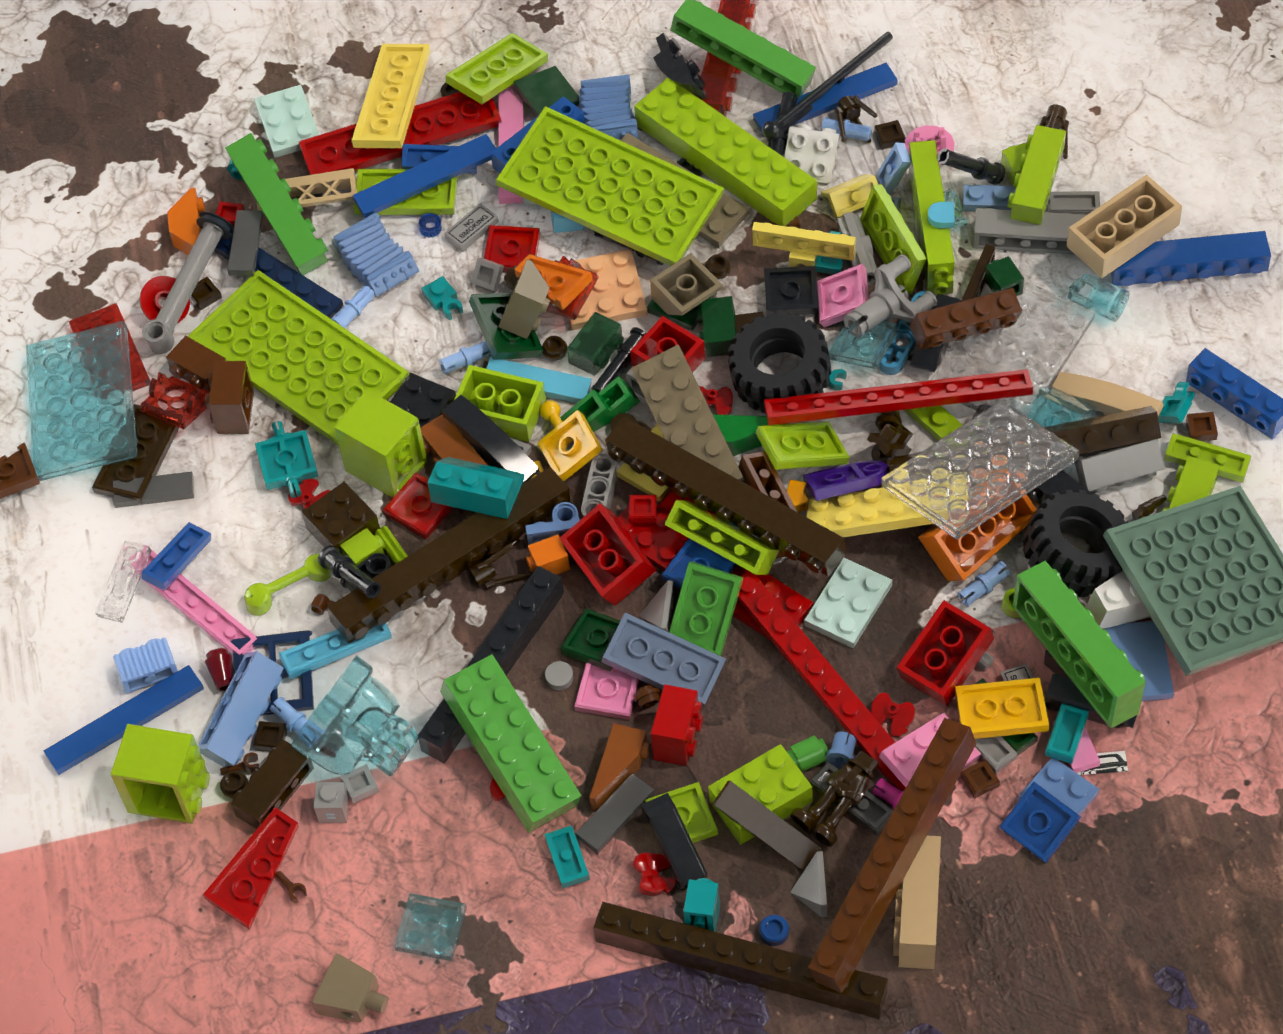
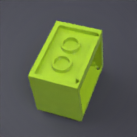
(380, 443)
(160, 773)

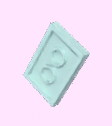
(286, 119)
(848, 602)

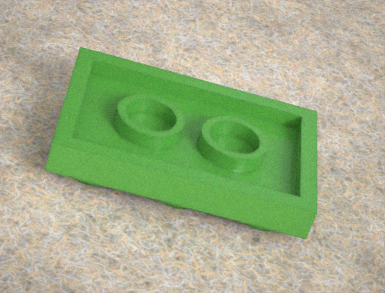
(706, 606)

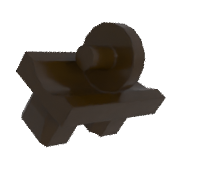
(890, 442)

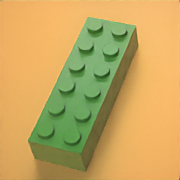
(1079, 644)
(510, 743)

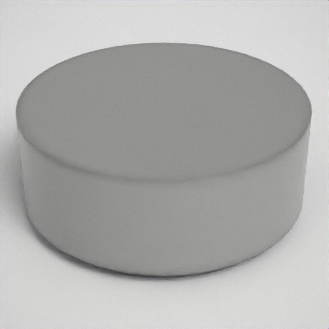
(559, 675)

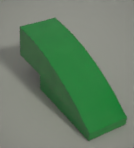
(603, 406)

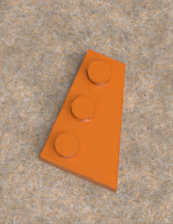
(563, 280)

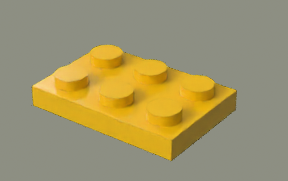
(1002, 708)

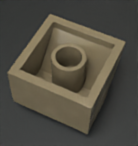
(683, 286)
(526, 302)

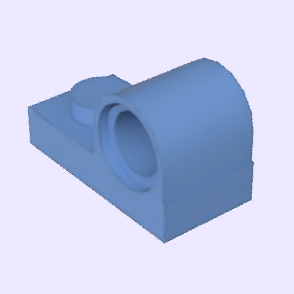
(542, 530)

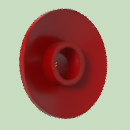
(157, 289)

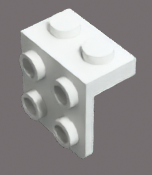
(813, 151)

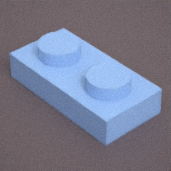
(893, 167)
(986, 197)

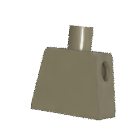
(348, 991)

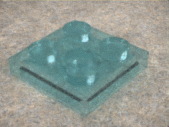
(865, 350)
(430, 927)

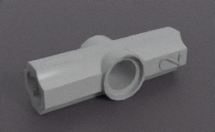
(851, 225)

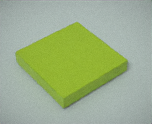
(693, 811)

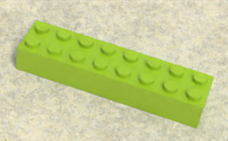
(726, 152)

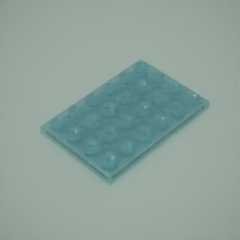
(81, 401)

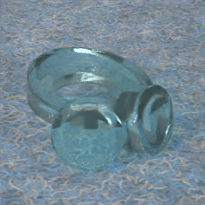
(950, 195)

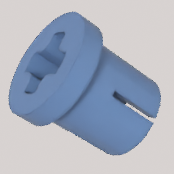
(841, 750)

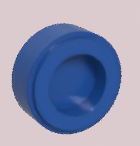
(774, 930)

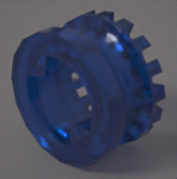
(430, 218)

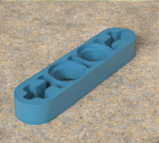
(902, 352)

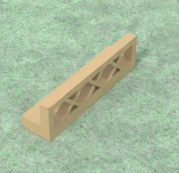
(320, 183)

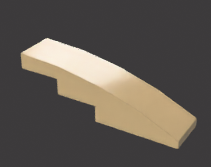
(1104, 395)

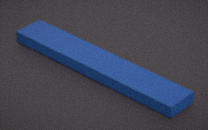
(860, 84)
(424, 176)
(112, 725)

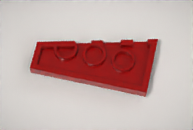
(248, 876)

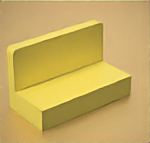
(850, 194)

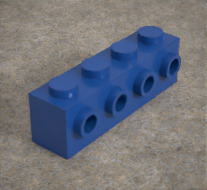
(503, 153)
(1236, 392)

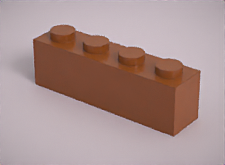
(444, 440)

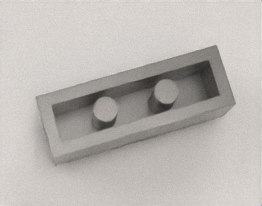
(1118, 465)

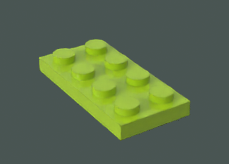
(496, 68)
(436, 200)
(892, 236)

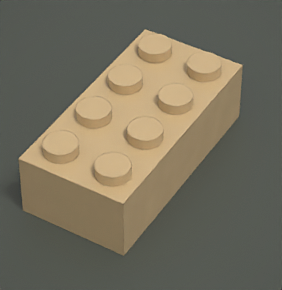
(1124, 226)
(917, 909)

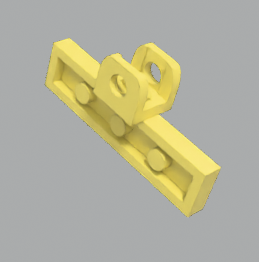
(803, 244)

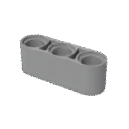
(599, 482)

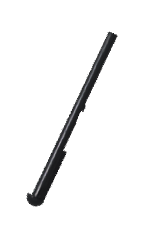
(774, 129)

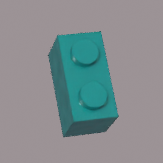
(702, 904)

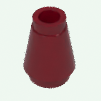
(220, 667)

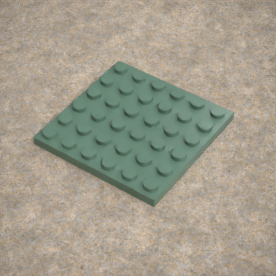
(1206, 577)

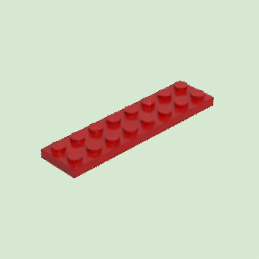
(430, 124)
(663, 543)

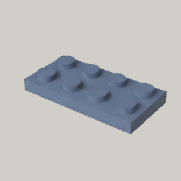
(662, 658)

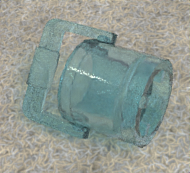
(1104, 297)

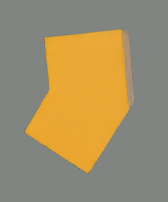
(797, 494)

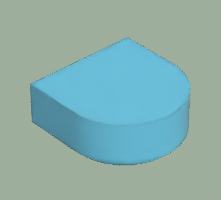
(942, 215)

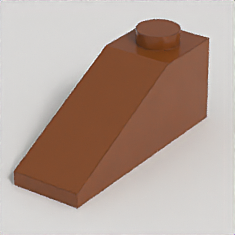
(620, 759)

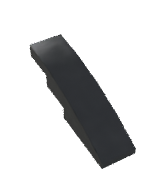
(489, 438)

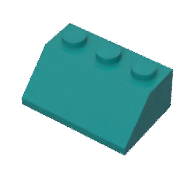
(474, 486)

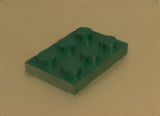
(502, 344)

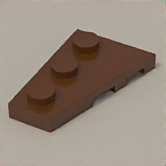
(17, 472)

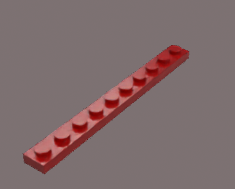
(898, 397)
(816, 672)

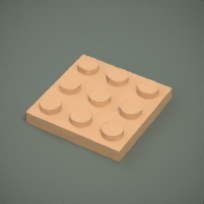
(616, 290)

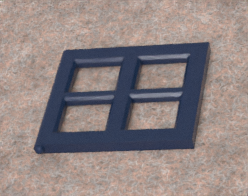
(307, 699)

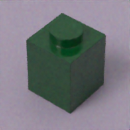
(1004, 275)

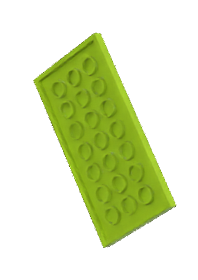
(610, 187)
(297, 353)

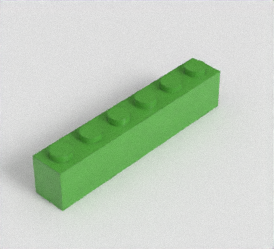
(742, 48)
(277, 204)

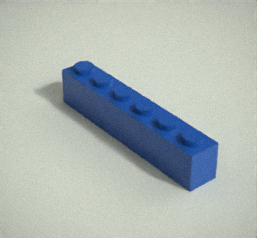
(1196, 259)

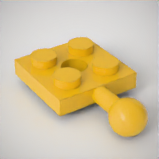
(555, 443)

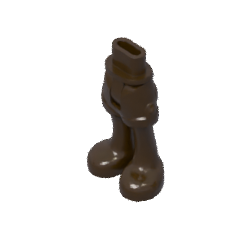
(848, 785)

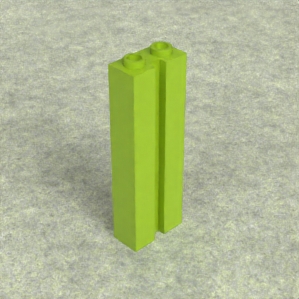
(935, 242)

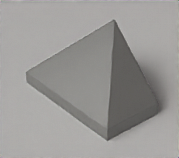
(660, 608)
(811, 886)

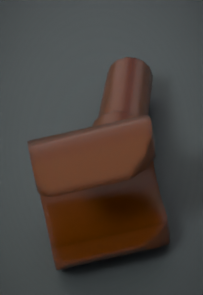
(320, 604)
(243, 766)
(292, 887)

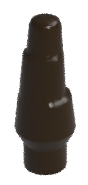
(1148, 507)

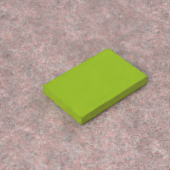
(802, 445)

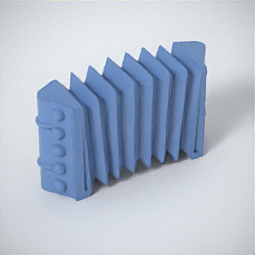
(608, 105)
(374, 255)

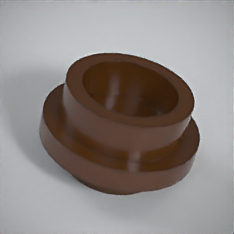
(647, 697)

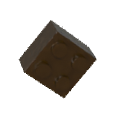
(339, 517)

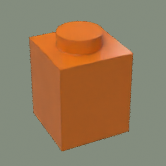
(549, 555)

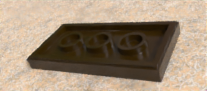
(153, 443)

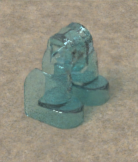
(331, 730)

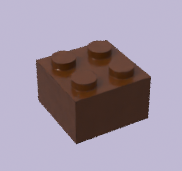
(230, 397)

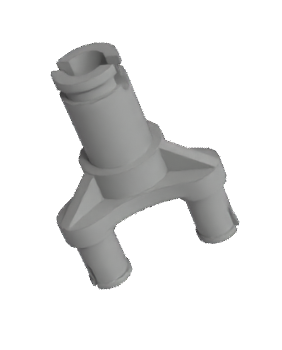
(887, 300)

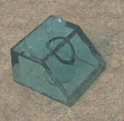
(1058, 407)

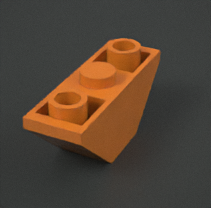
(183, 219)

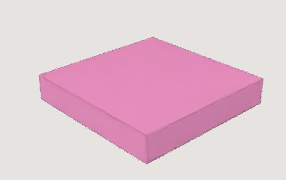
(841, 294)
(606, 692)

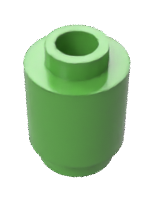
(808, 753)

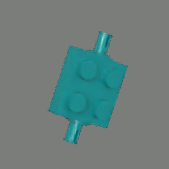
(286, 459)

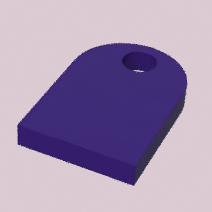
(845, 479)

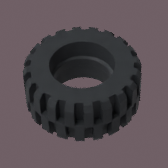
(772, 336)
(1081, 516)

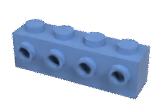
(240, 709)

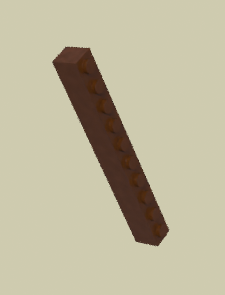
(892, 855)

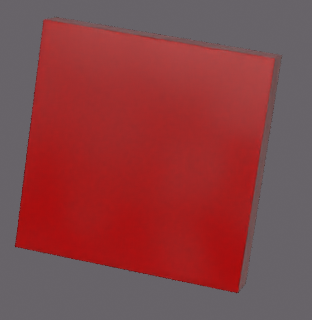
(511, 245)
(414, 507)

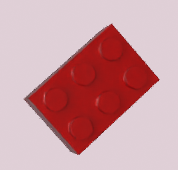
(607, 554)
(945, 653)

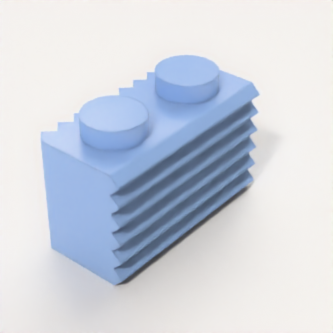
(145, 664)

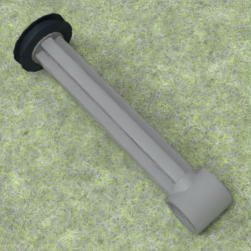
(212, 231)

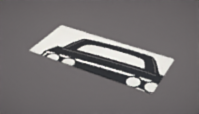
(1109, 763)

